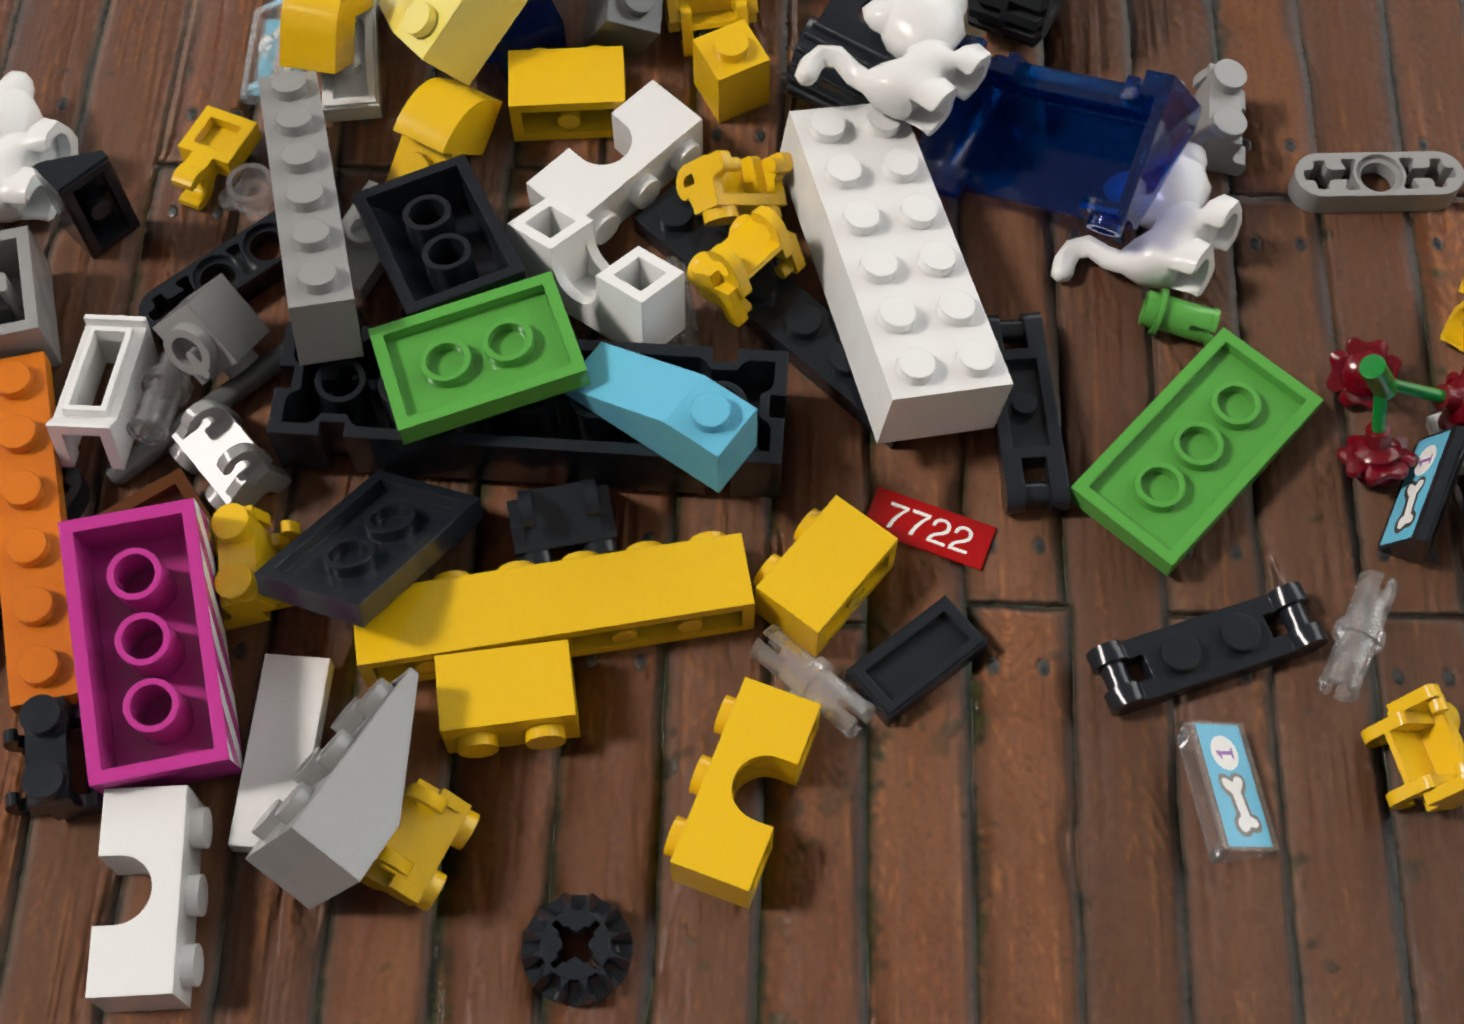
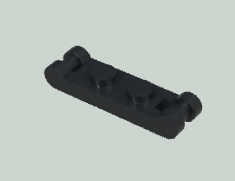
(1029, 423)
(1206, 650)

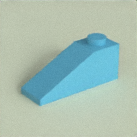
(671, 412)

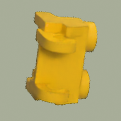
(705, 14)
(732, 185)
(751, 243)
(242, 549)
(1426, 748)
(427, 828)

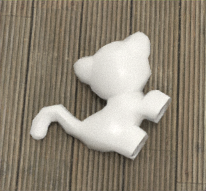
(927, 69)
(24, 141)
(1181, 235)

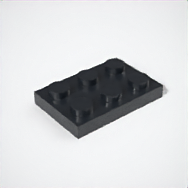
(369, 547)

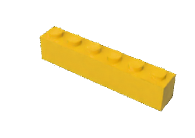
(587, 597)

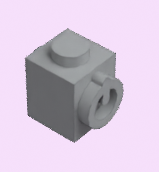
(212, 332)

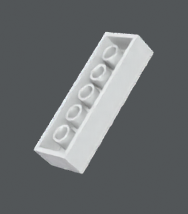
(893, 275)

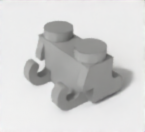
(1222, 116)
(219, 448)

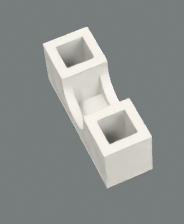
(655, 138)
(625, 301)
(154, 955)

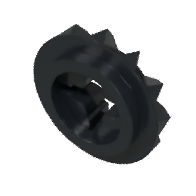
(575, 981)

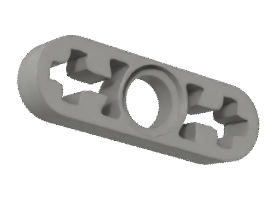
(1396, 167)

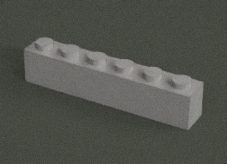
(308, 220)

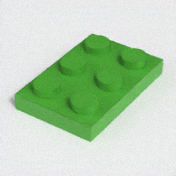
(478, 357)

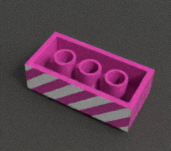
(149, 647)

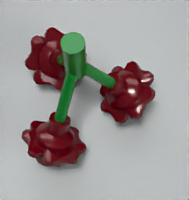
(1369, 378)

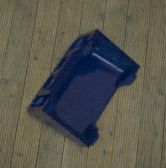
(1063, 141)

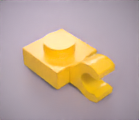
(212, 147)

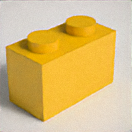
(565, 92)
(823, 574)
(507, 698)

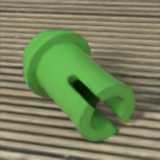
(1178, 317)

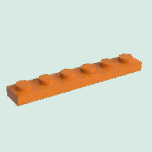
(30, 550)

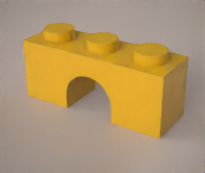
(761, 736)

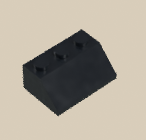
(438, 236)

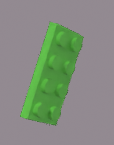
(1194, 450)

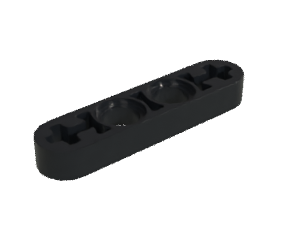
(231, 257)

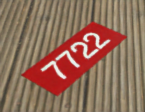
(932, 528)

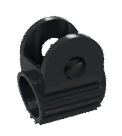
(837, 27)

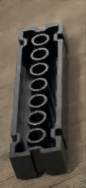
(346, 412)

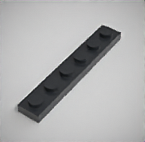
(780, 310)

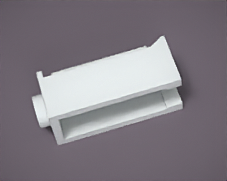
(105, 340)

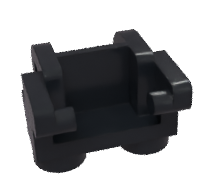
(562, 519)
(48, 761)

